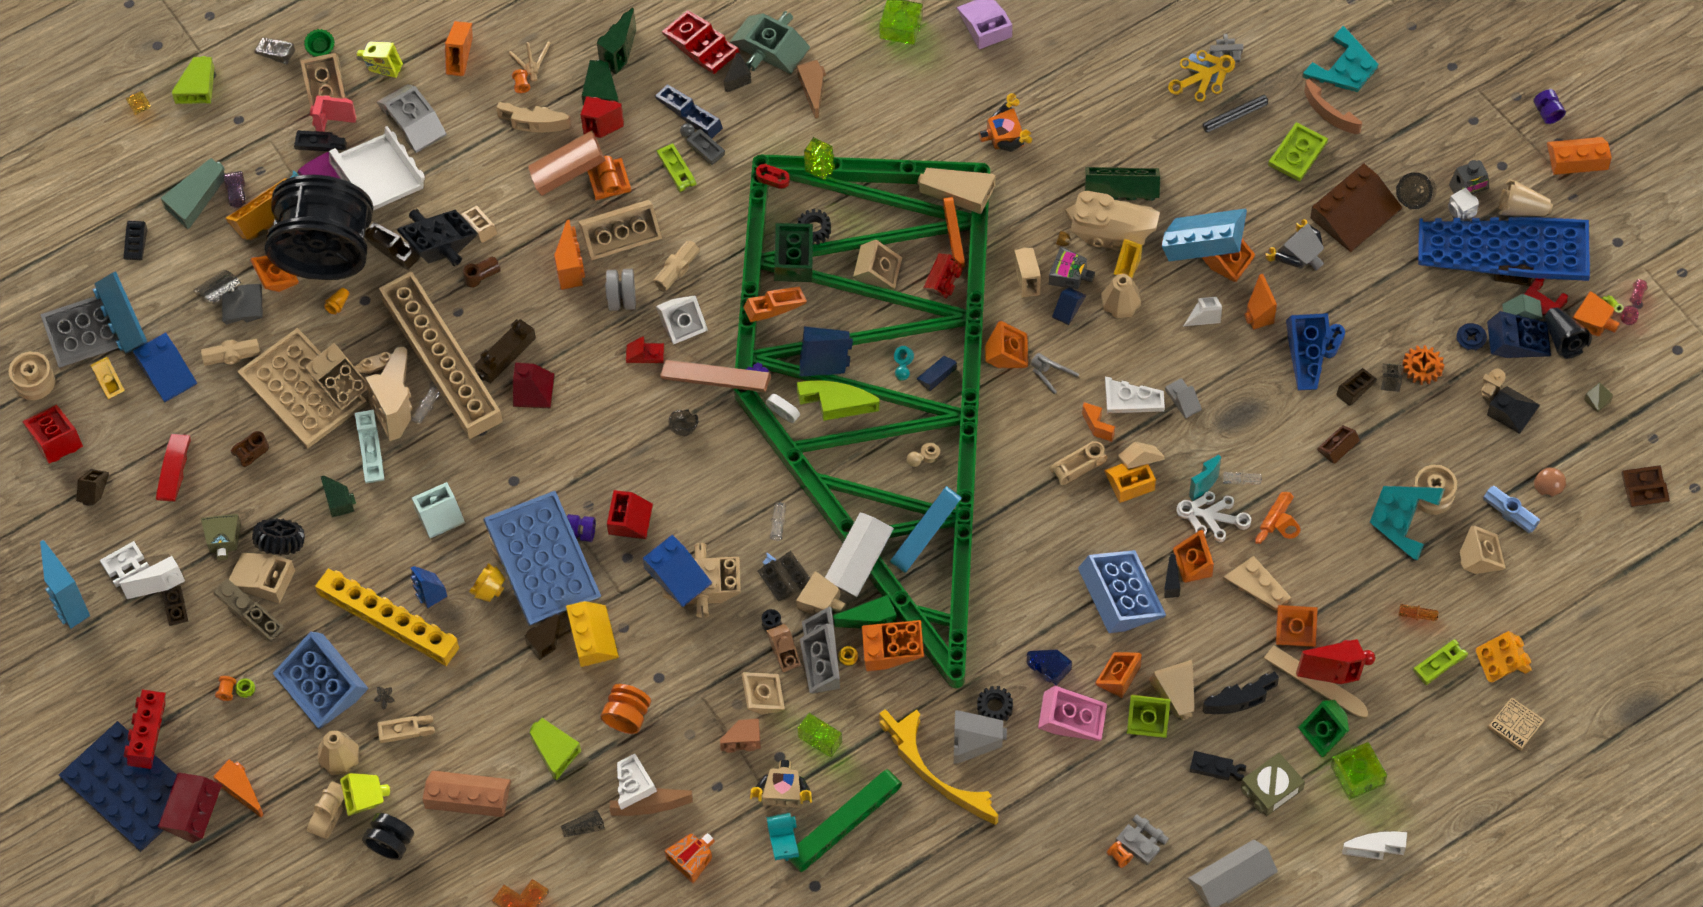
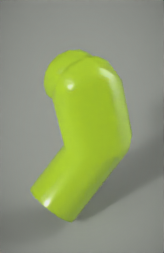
(1610, 300)

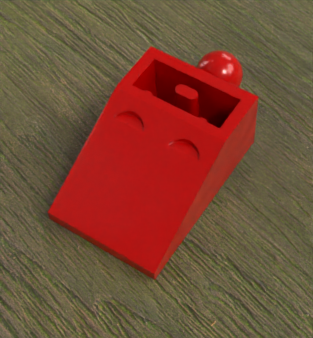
(1335, 662)

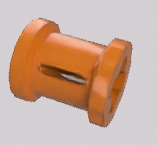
(521, 82)
(225, 688)
(1117, 850)

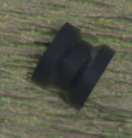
(771, 616)

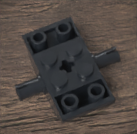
(438, 236)

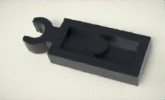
(1215, 766)

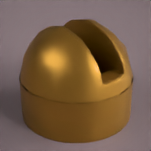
(1061, 239)

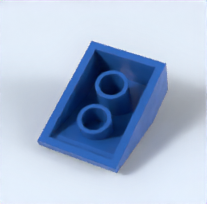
(164, 367)
(676, 571)

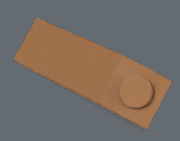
(812, 81)

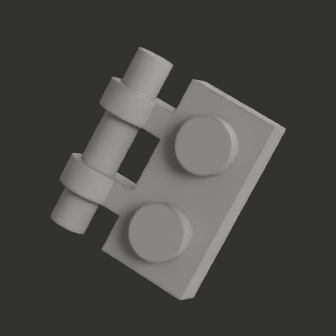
(1138, 844)

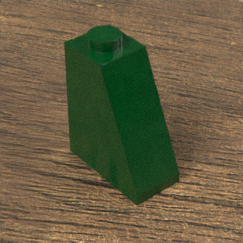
(599, 82)

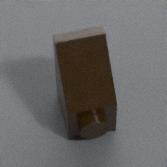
(91, 486)

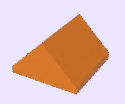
(1194, 558)
(1119, 672)

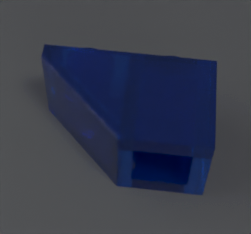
(1050, 663)

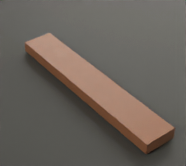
(715, 376)

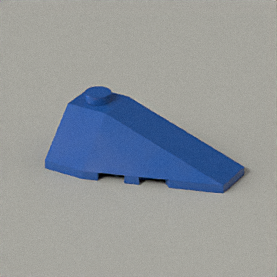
(1307, 346)

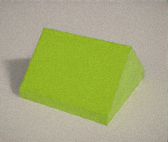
(1148, 716)

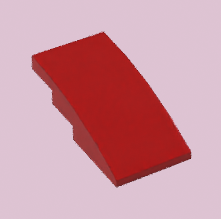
(700, 41)

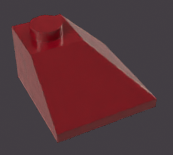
(532, 386)

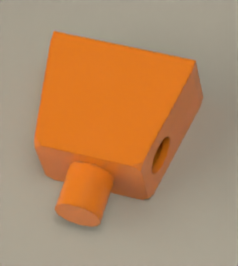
(1596, 315)

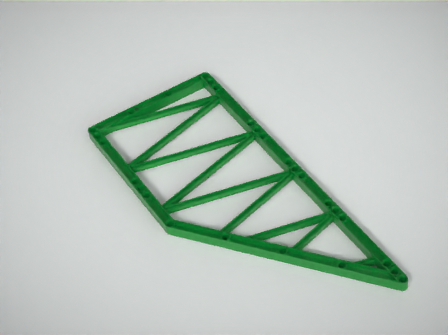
(818, 485)

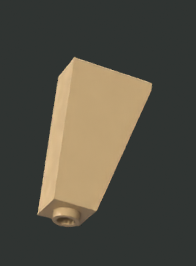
(968, 189)

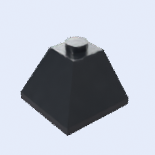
(1512, 409)

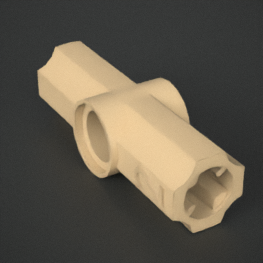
(676, 265)
(230, 352)

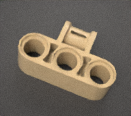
(327, 811)

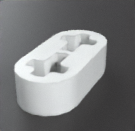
(783, 408)

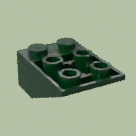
(617, 42)

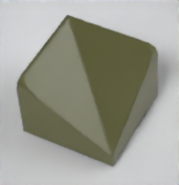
(1598, 397)

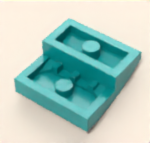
(1205, 480)

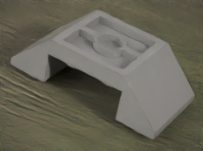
(413, 116)

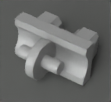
(1222, 48)

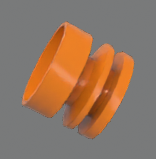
(625, 708)

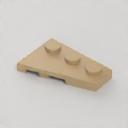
(1259, 583)

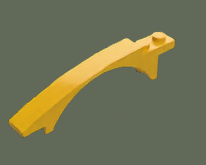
(904, 737)

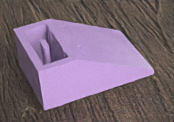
(986, 22)

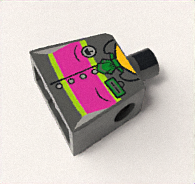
(1470, 176)
(1069, 270)

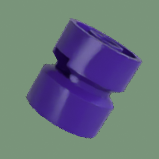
(1549, 106)
(588, 524)

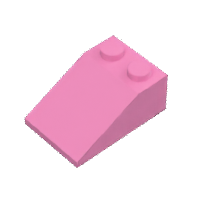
(1072, 714)

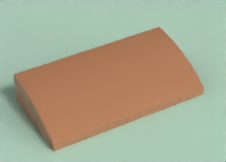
(566, 163)

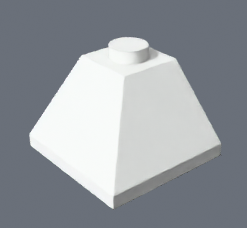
(682, 318)

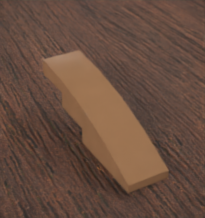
(657, 802)

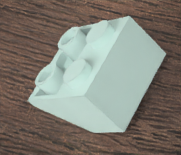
(438, 510)

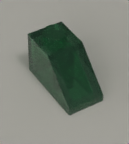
(338, 497)

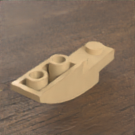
(538, 120)

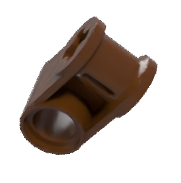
(249, 449)

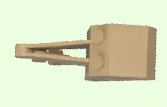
(387, 391)

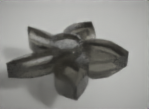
(384, 696)

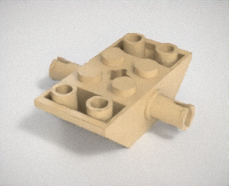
(725, 579)

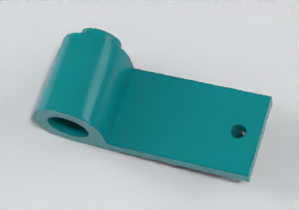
(782, 836)

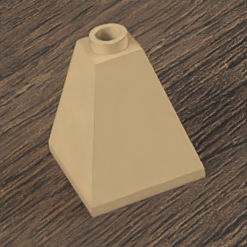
(1178, 685)

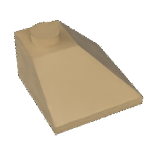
(1481, 552)

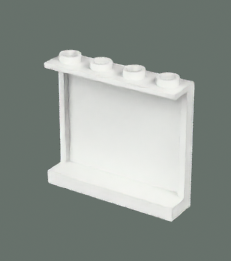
(379, 169)

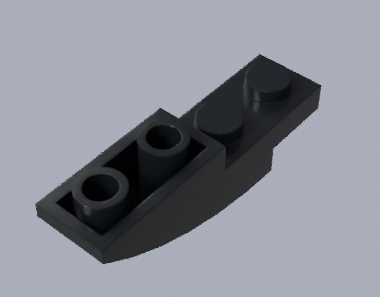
(1234, 699)

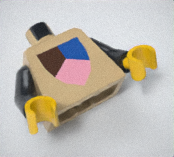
(782, 787)

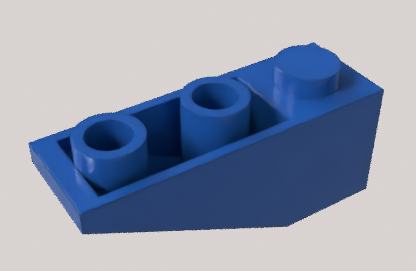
(427, 586)

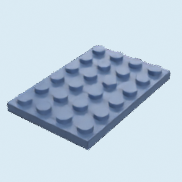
(541, 557)

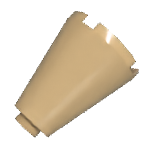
(1523, 201)

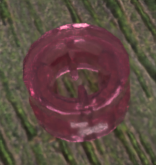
(1635, 313)

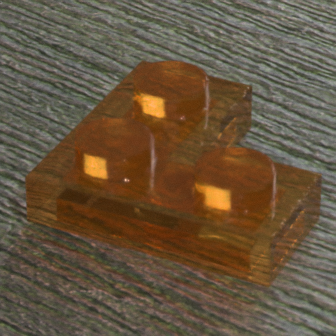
(530, 897)

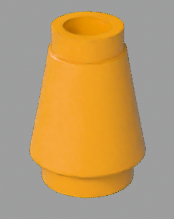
(336, 302)

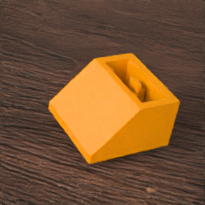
(1130, 482)

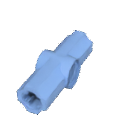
(1502, 502)

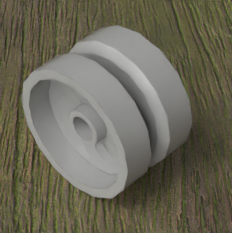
(620, 290)

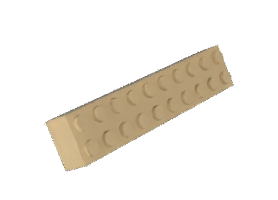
(440, 355)

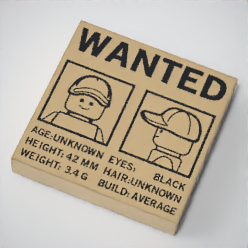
(1516, 724)

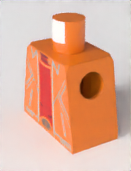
(690, 855)

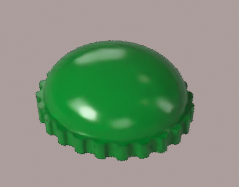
(319, 43)

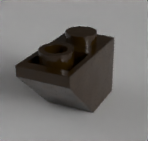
(544, 637)

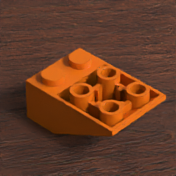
(568, 259)
(892, 644)

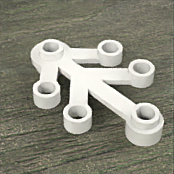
(1211, 514)

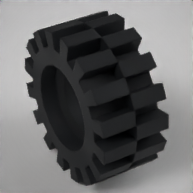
(818, 217)
(995, 694)

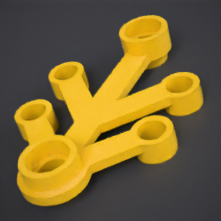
(1204, 74)

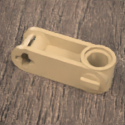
(1079, 462)

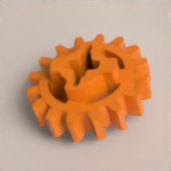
(1414, 368)

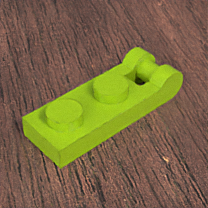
(676, 167)
(1440, 662)

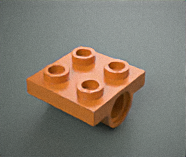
(609, 178)

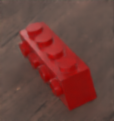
(146, 729)

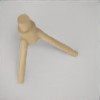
(531, 67)

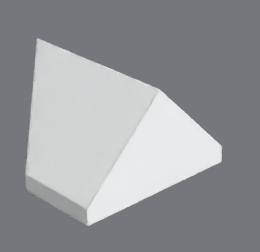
(1206, 311)

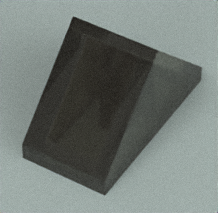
(737, 75)
(1391, 377)

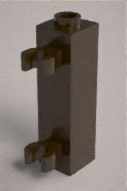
(504, 351)

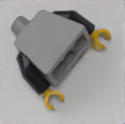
(1300, 248)

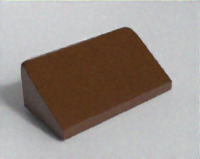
(1339, 444)

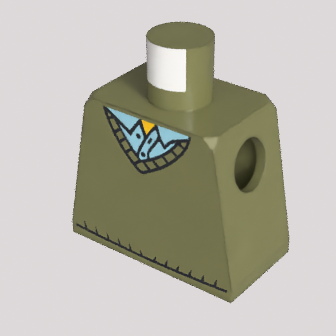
(222, 534)

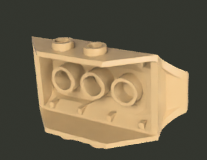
(1107, 221)

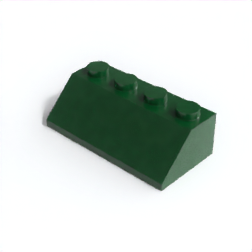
(1124, 182)

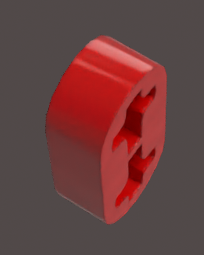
(772, 176)

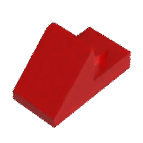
(643, 352)

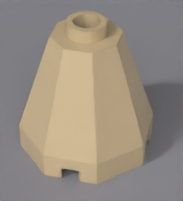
(1121, 297)
(338, 753)

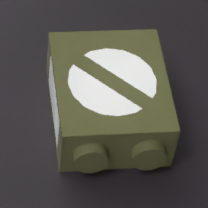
(1272, 784)

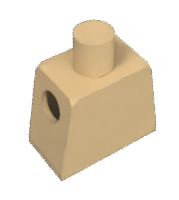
(819, 595)

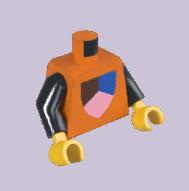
(1005, 129)

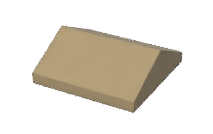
(1140, 454)
(763, 692)

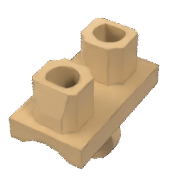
(1492, 383)

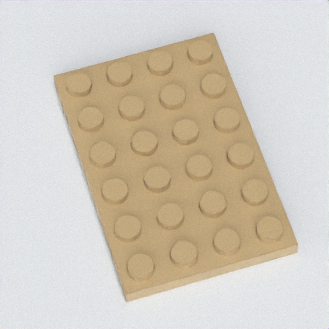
(292, 393)

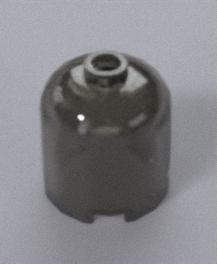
(1408, 192)

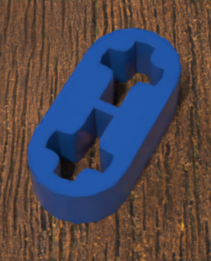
(1336, 342)

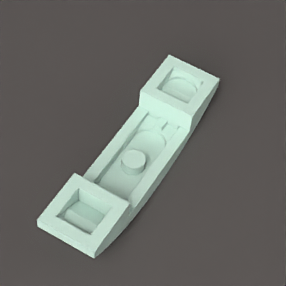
(369, 446)

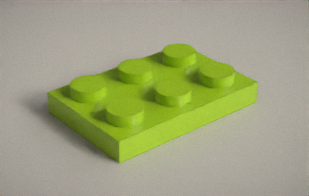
(1298, 152)

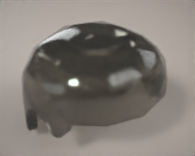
(683, 422)

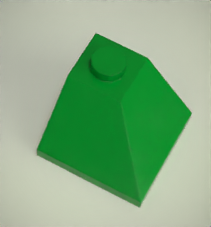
(1325, 726)

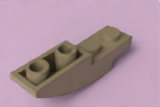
(247, 611)

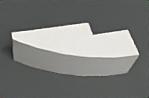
(1376, 844)

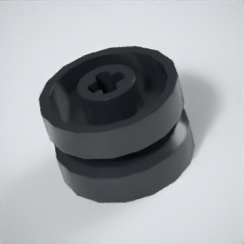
(388, 836)

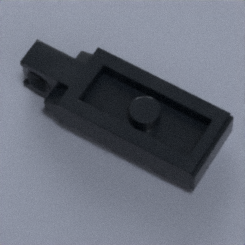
(318, 141)

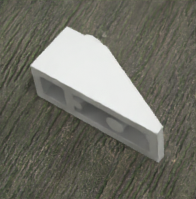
(153, 579)

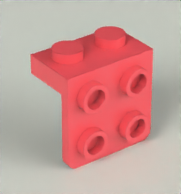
(331, 109)

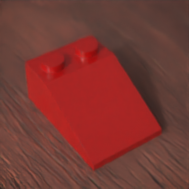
(53, 434)

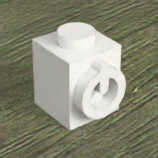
(1463, 205)

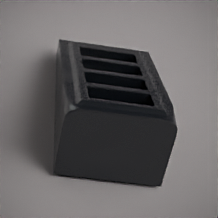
(135, 228)
(1172, 583)

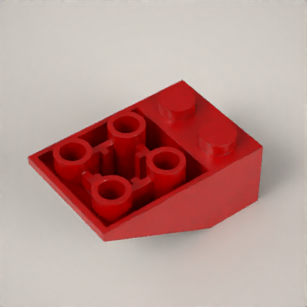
(943, 275)

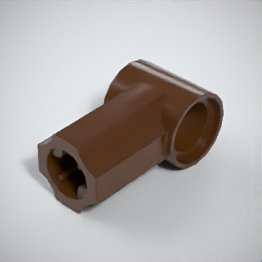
(481, 271)

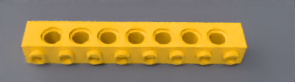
(423, 643)

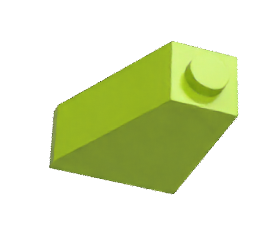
(196, 82)
(554, 747)

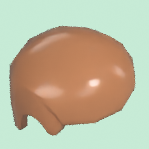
(1550, 482)

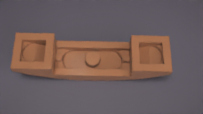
(1344, 122)

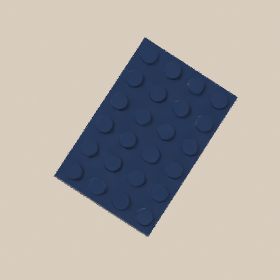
(122, 794)

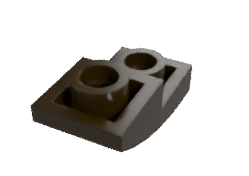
(175, 606)

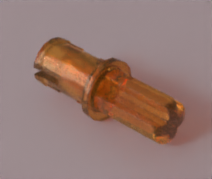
(1418, 613)

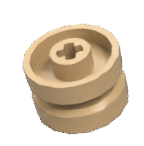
(32, 375)
(1437, 477)

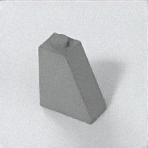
(976, 735)

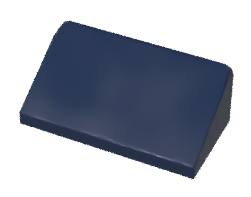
(937, 372)

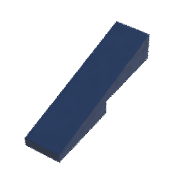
(688, 111)

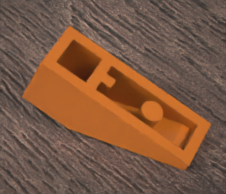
(235, 782)

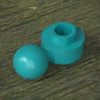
(902, 372)

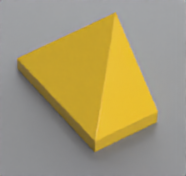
(1128, 258)

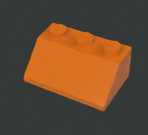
(1579, 155)

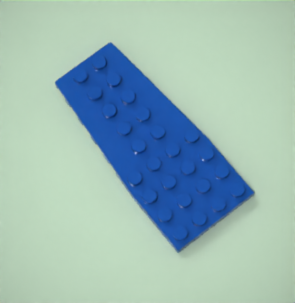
(1550, 245)

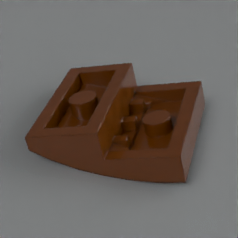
(1645, 486)

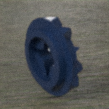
(1471, 329)

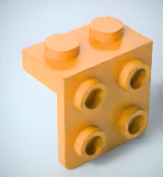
(1503, 656)

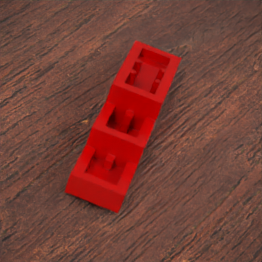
(172, 467)

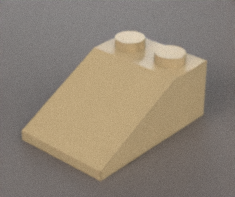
(323, 77)

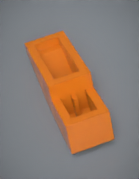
(774, 303)

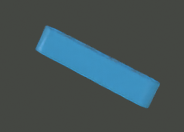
(925, 529)

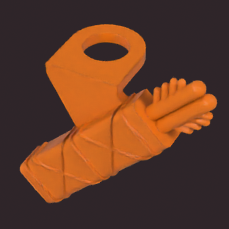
(1278, 519)

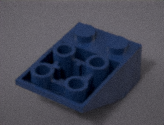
(1518, 336)

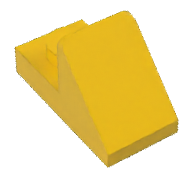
(107, 378)

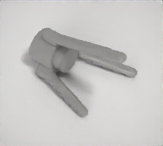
(1042, 363)

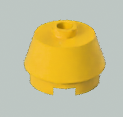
(488, 584)

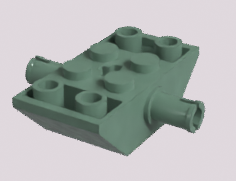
(771, 42)

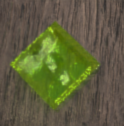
(901, 21)
(1358, 770)

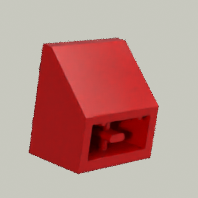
(601, 116)
(629, 515)

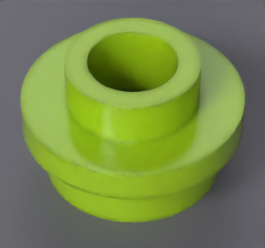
(242, 684)

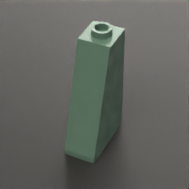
(194, 192)

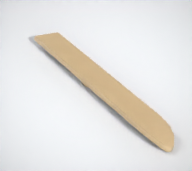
(1326, 689)

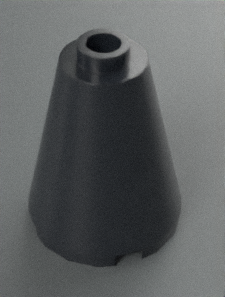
(1567, 334)

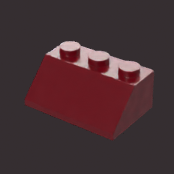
(190, 806)

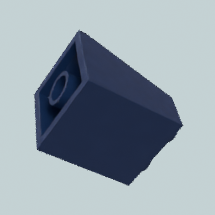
(824, 351)

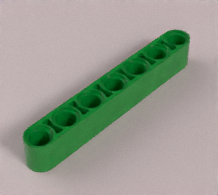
(845, 819)

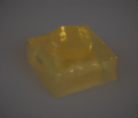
(138, 103)

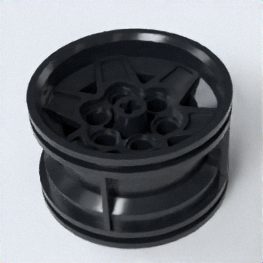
(319, 227)

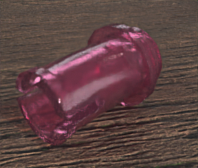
(1638, 291)

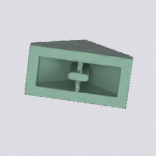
(1524, 306)

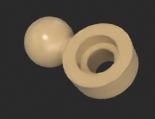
(914, 458)

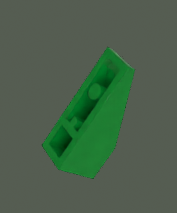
(871, 613)

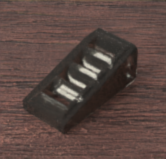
(277, 56)
(585, 824)

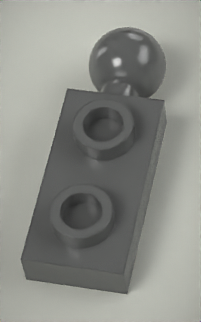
(702, 143)

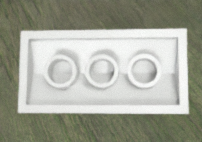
(859, 554)

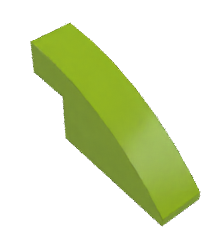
(837, 399)

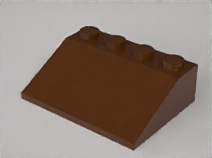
(1355, 208)

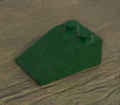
(793, 252)

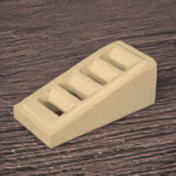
(480, 223)

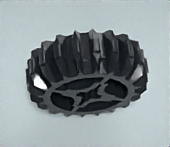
(278, 536)

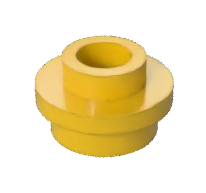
(848, 650)

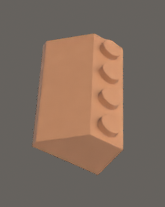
(466, 793)

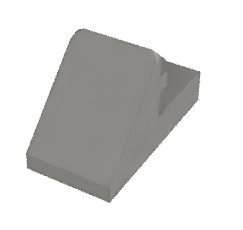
(1184, 398)

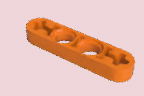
(953, 230)

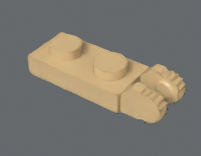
(404, 728)

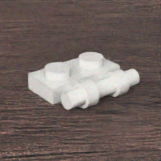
(122, 559)

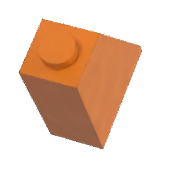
(458, 48)

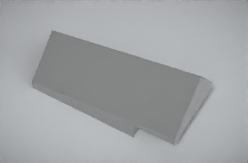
(820, 652)
(1234, 874)

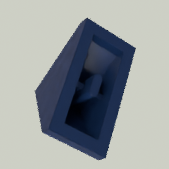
(1068, 305)

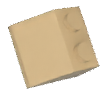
(877, 265)

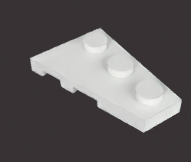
(1127, 398)
(633, 781)

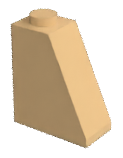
(1027, 272)

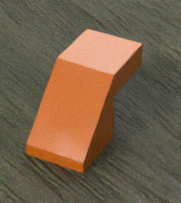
(1092, 415)

